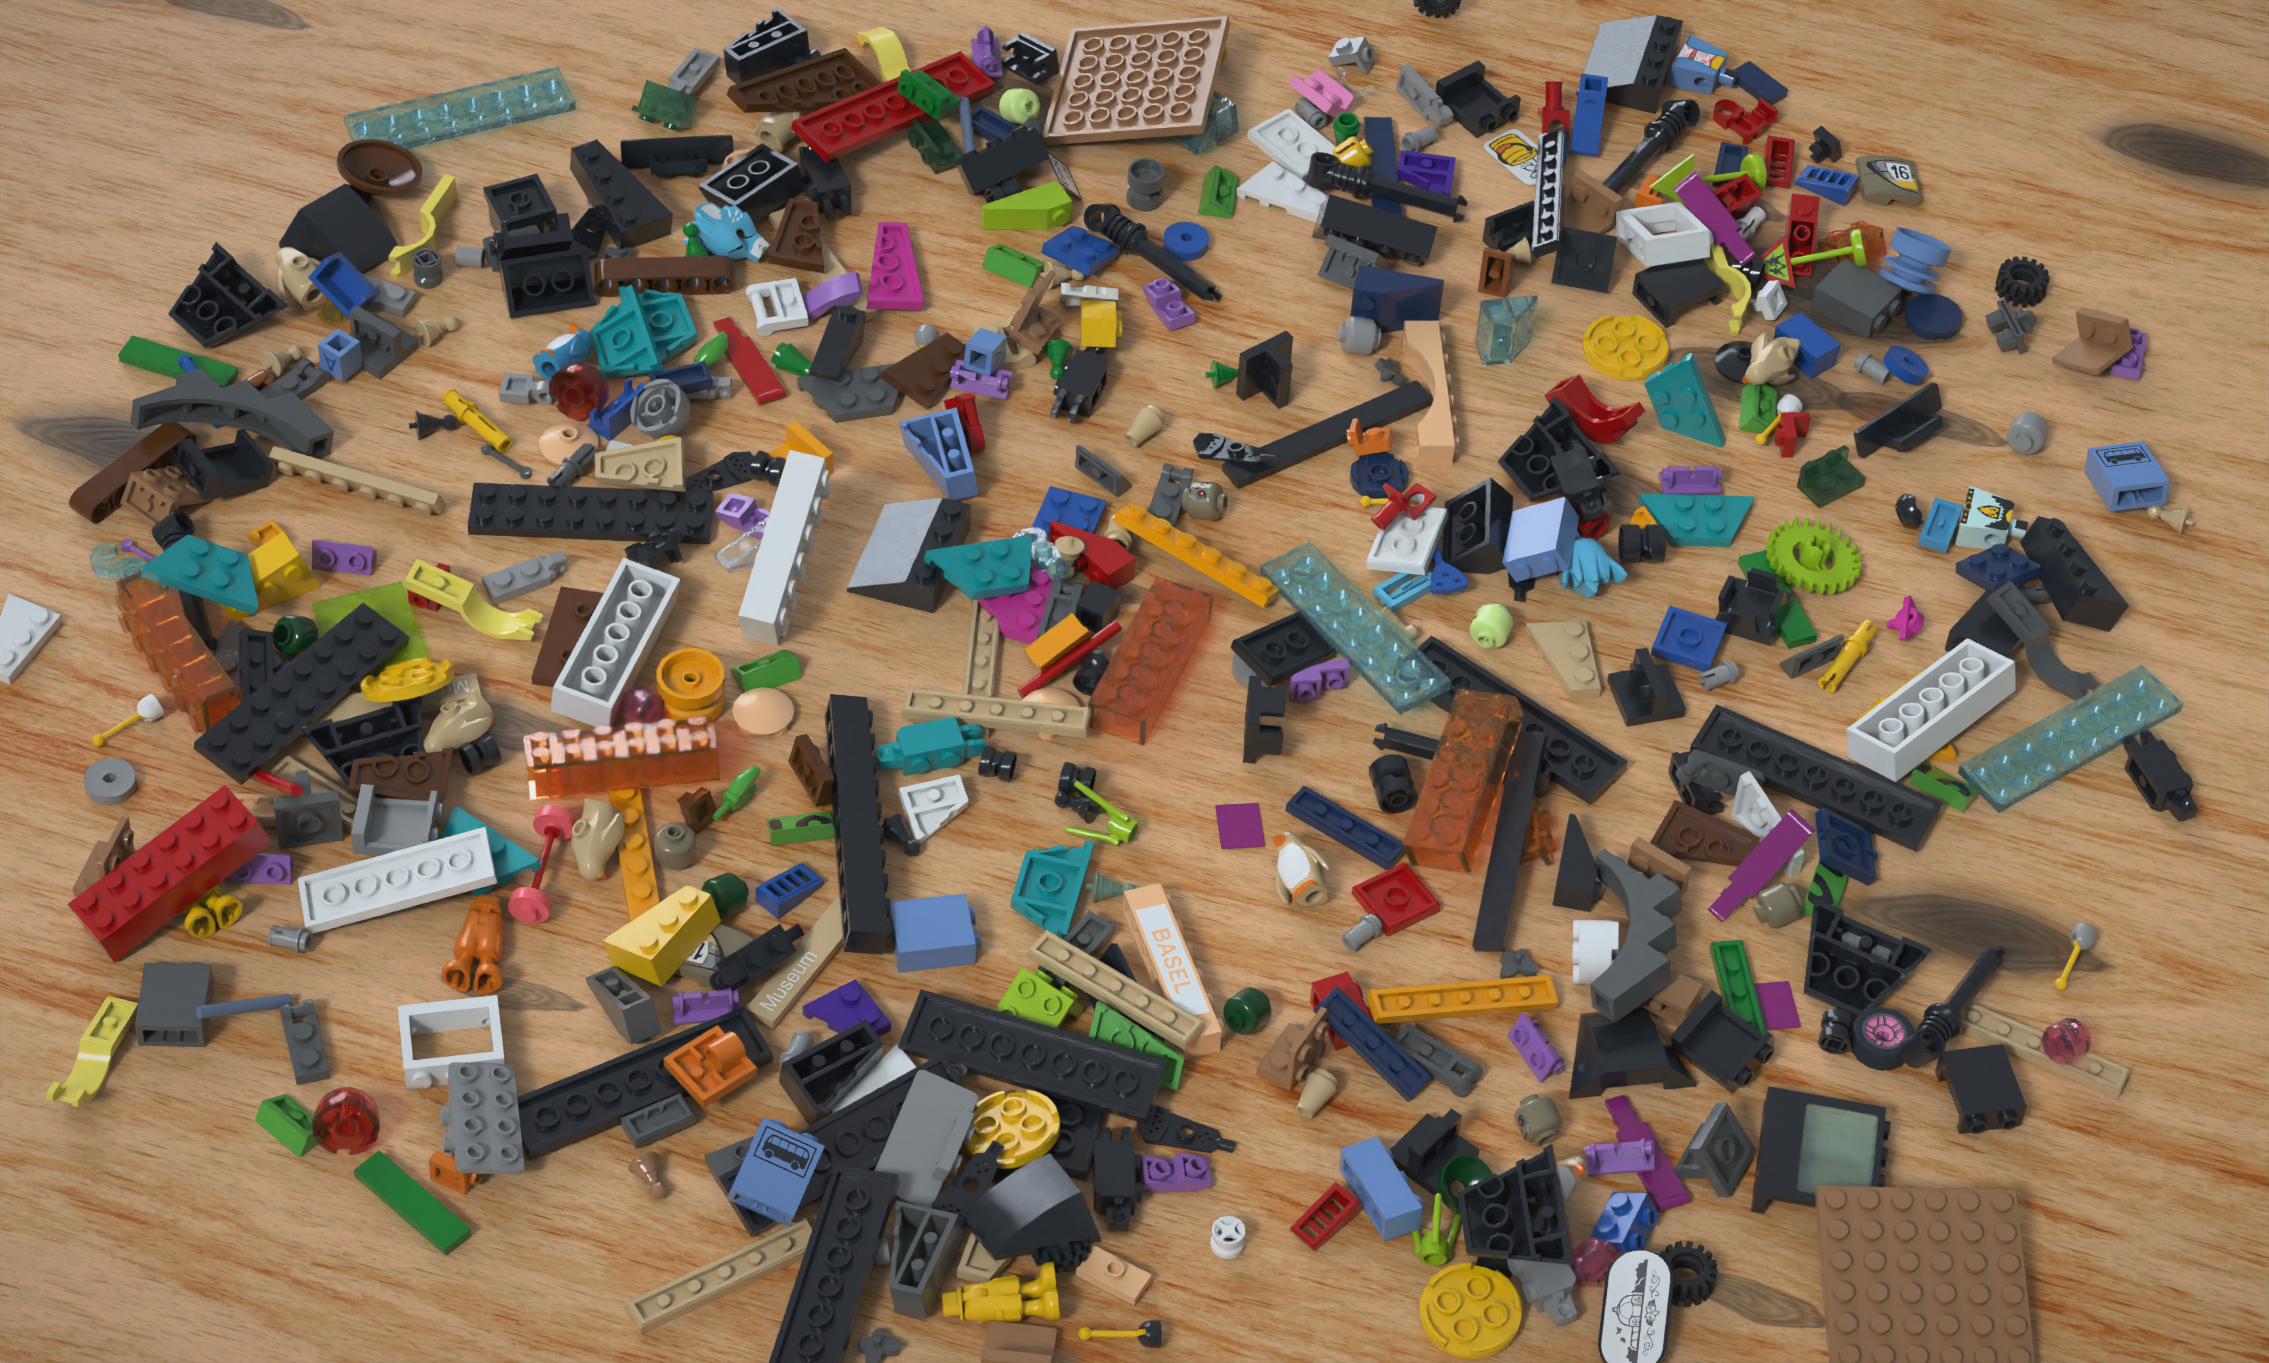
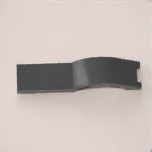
(2034, 634)

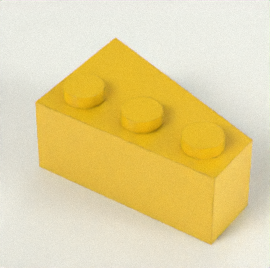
(277, 575)
(663, 936)

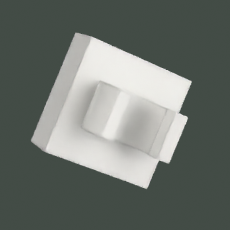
(1770, 300)

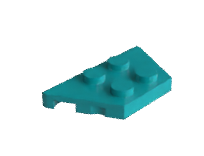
(667, 320)
(625, 339)
(1684, 402)
(1698, 518)
(986, 567)
(206, 572)
(506, 855)
(1051, 886)

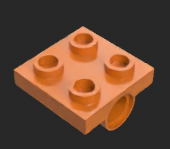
(711, 1065)

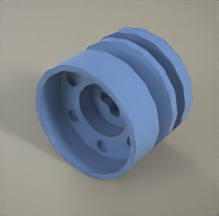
(1913, 265)

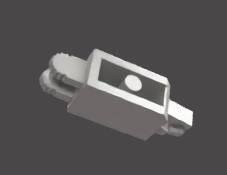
(1547, 1287)

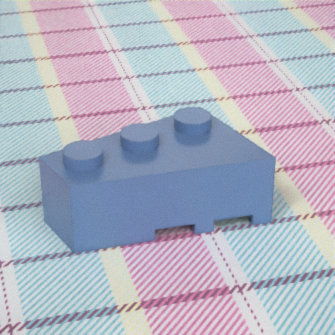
(942, 452)

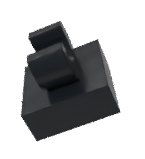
(1825, 146)

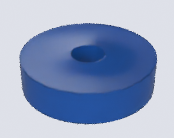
(1186, 241)
(1905, 365)

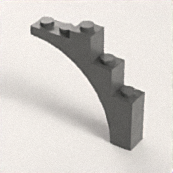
(239, 405)
(1642, 963)

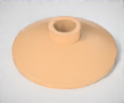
(565, 439)

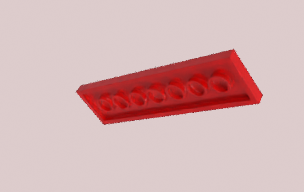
(883, 110)

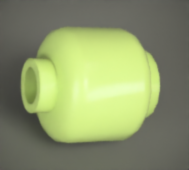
(1018, 105)
(1491, 624)

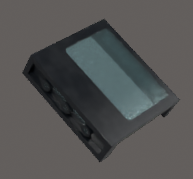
(1816, 1143)

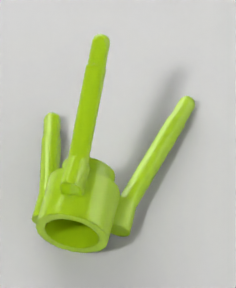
(1120, 824)
(1433, 1247)

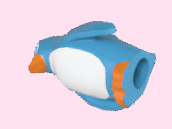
(562, 351)

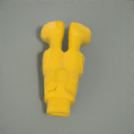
(224, 910)
(1002, 1298)

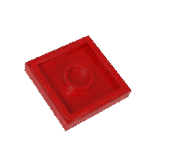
(1396, 899)

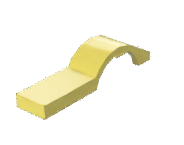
(887, 50)
(430, 217)
(1734, 283)
(463, 597)
(96, 1052)

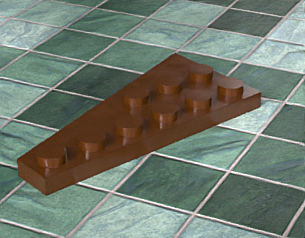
(805, 85)

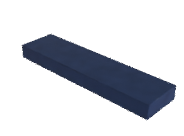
(1345, 828)
(1373, 1044)

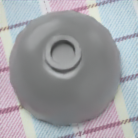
(661, 409)

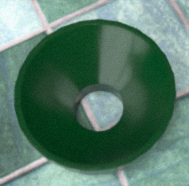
(1463, 1168)

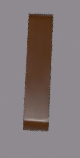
(666, 274)
(104, 491)

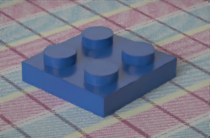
(1080, 250)
(1070, 509)
(1688, 639)

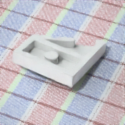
(1074, 295)
(932, 805)

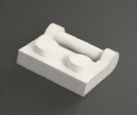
(786, 302)

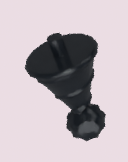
(427, 424)
(1083, 806)
(896, 831)

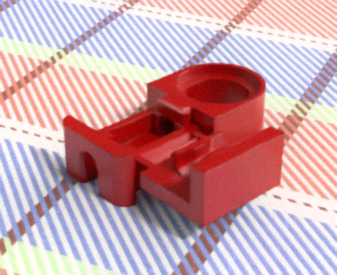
(1746, 125)
(969, 419)

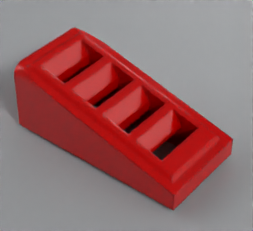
(1781, 146)
(1334, 1193)

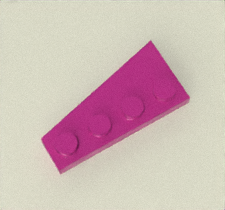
(894, 271)

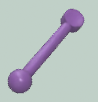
(127, 545)

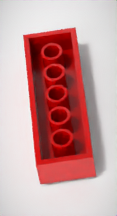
(169, 873)

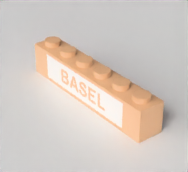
(1171, 962)

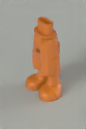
(481, 942)

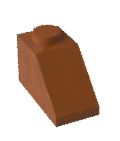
(1496, 272)

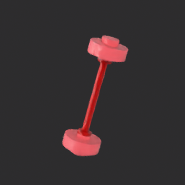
(529, 903)

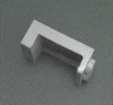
(393, 824)

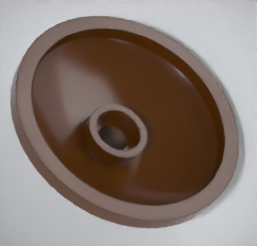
(379, 167)

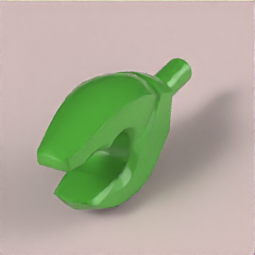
(713, 349)
(738, 792)

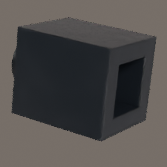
(1098, 606)

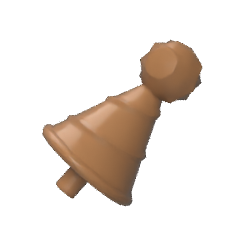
(646, 1167)

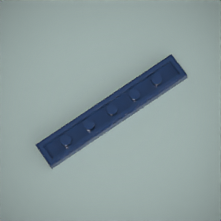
(1379, 135)

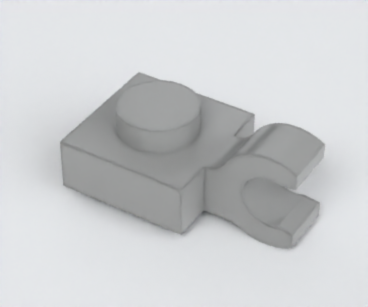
(522, 387)

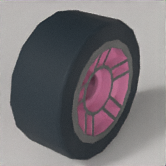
(1877, 1025)

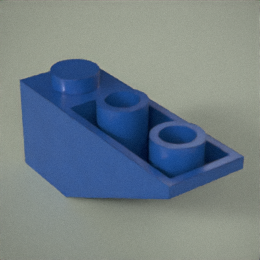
(1589, 115)

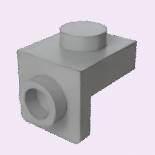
(1352, 51)

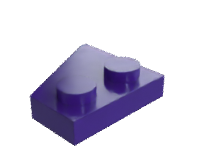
(1427, 171)
(846, 1008)

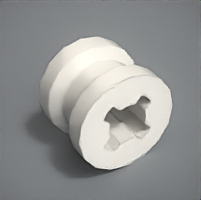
(1224, 1229)

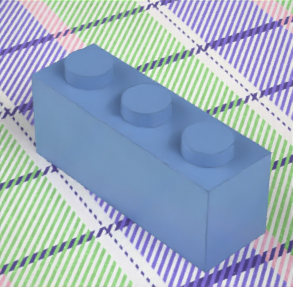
(1381, 1188)

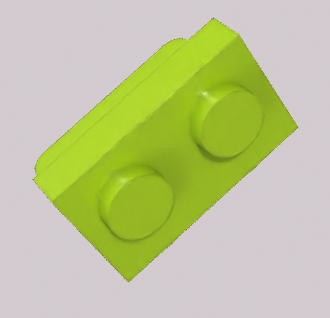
(1038, 1001)

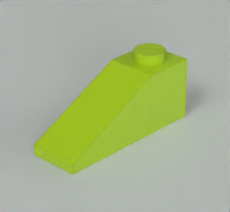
(1029, 210)

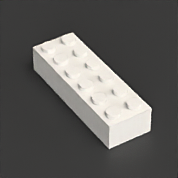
(784, 548)
(615, 644)
(1931, 710)

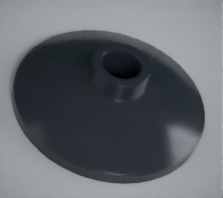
(1733, 360)

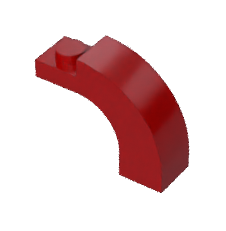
(1590, 415)

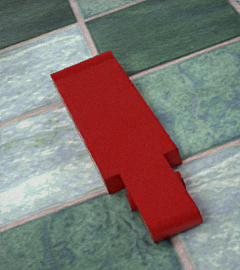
(750, 364)

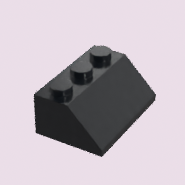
(755, 183)
(547, 282)
(1478, 528)

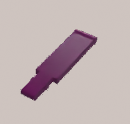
(1714, 216)
(1763, 863)
(1662, 1183)

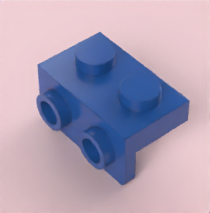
(1626, 1221)

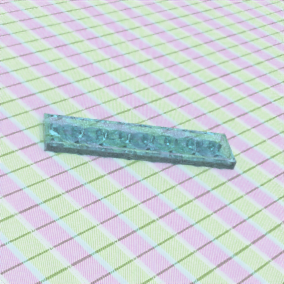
(465, 110)
(1355, 628)
(2069, 738)

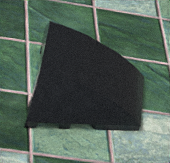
(343, 223)
(223, 301)
(1529, 456)
(378, 733)
(1855, 963)
(1624, 1055)
(1031, 1211)
(1519, 1213)

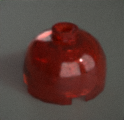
(579, 389)
(346, 1121)

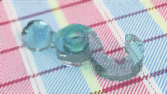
(1045, 555)
(120, 568)

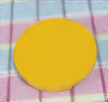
(1625, 347)
(407, 680)
(1020, 1122)
(1470, 1311)

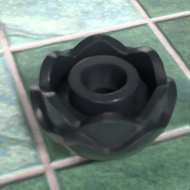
(1908, 512)

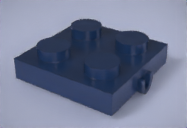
(1997, 567)
(1845, 846)

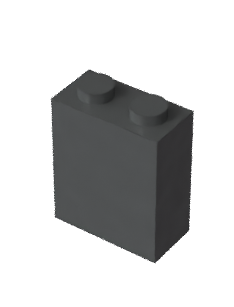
(1857, 298)
(170, 1002)

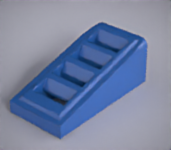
(1835, 184)
(779, 906)

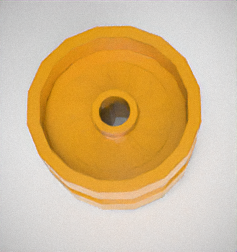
(691, 684)

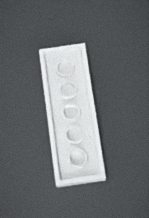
(397, 880)

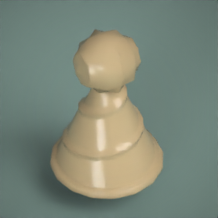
(1522, 251)
(1061, 274)
(430, 330)
(277, 361)
(2175, 518)
(1069, 549)
(1410, 631)

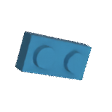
(1940, 525)

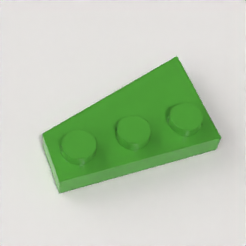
(1119, 1031)

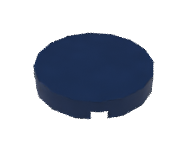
(1933, 316)
(1374, 471)

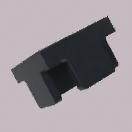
(520, 203)
(1754, 606)
(1257, 737)

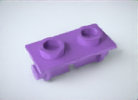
(987, 52)
(993, 386)
(1697, 482)
(342, 557)
(264, 870)
(702, 1007)
(1533, 1047)
(1620, 1157)

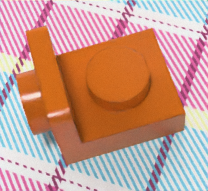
(1646, 195)
(1370, 442)
(444, 1172)

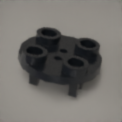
(659, 542)

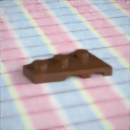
(798, 238)
(926, 370)
(403, 776)
(1701, 837)

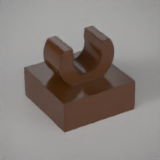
(697, 808)

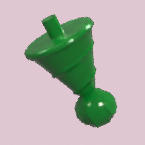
(694, 247)
(1058, 353)
(1221, 373)

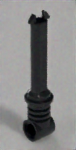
(1658, 137)
(1327, 172)
(1134, 239)
(166, 534)
(1426, 747)
(1943, 1020)

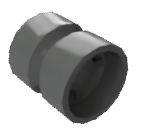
(1145, 184)

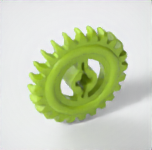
(1815, 548)

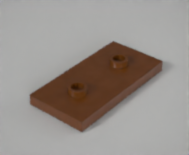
(564, 630)

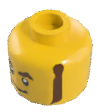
(1354, 152)

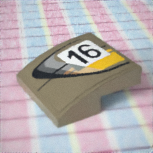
(1888, 179)
(714, 948)

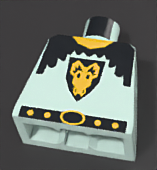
(1987, 520)

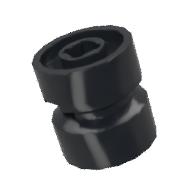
(1641, 543)
(1393, 784)

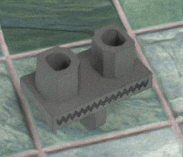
(2015, 326)

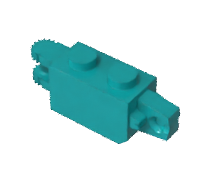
(931, 746)

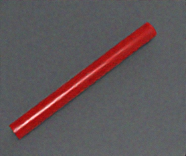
(1070, 659)
(278, 783)

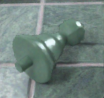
(1105, 888)

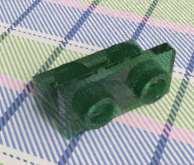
(667, 105)
(934, 146)
(1829, 477)

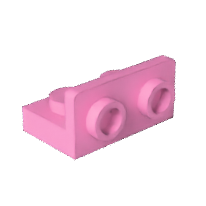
(1324, 92)

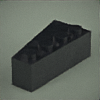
(618, 197)
(1375, 230)
(2071, 576)

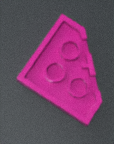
(1021, 612)

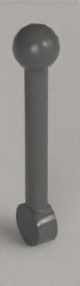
(525, 472)

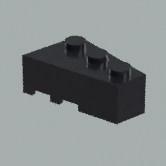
(1001, 159)

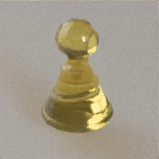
(330, 314)

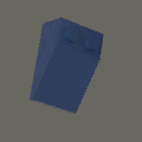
(1395, 297)

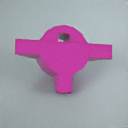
(1908, 620)

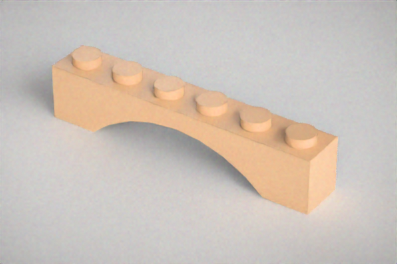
(1423, 351)

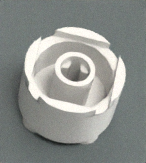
(1595, 949)

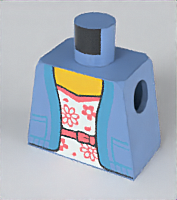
(1700, 68)

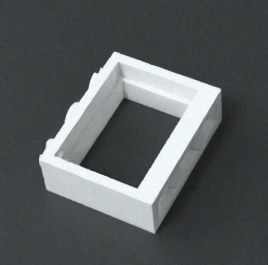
(1637, 225)
(443, 1017)

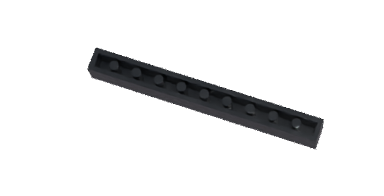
(856, 825)

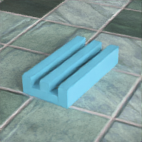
(1406, 594)

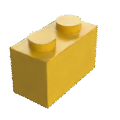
(1100, 323)

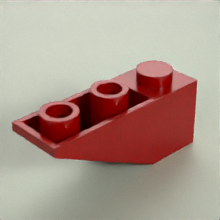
(1801, 230)
(1101, 559)

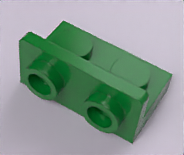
(927, 94)

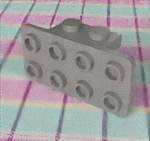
(482, 1119)
(928, 1137)

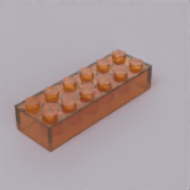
(175, 652)
(1150, 660)
(621, 757)
(1463, 781)

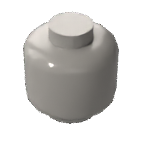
(1359, 335)
(2027, 433)

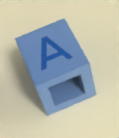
(985, 352)
(340, 355)

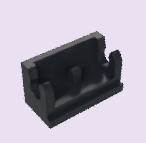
(1031, 58)
(1509, 227)
(1693, 794)

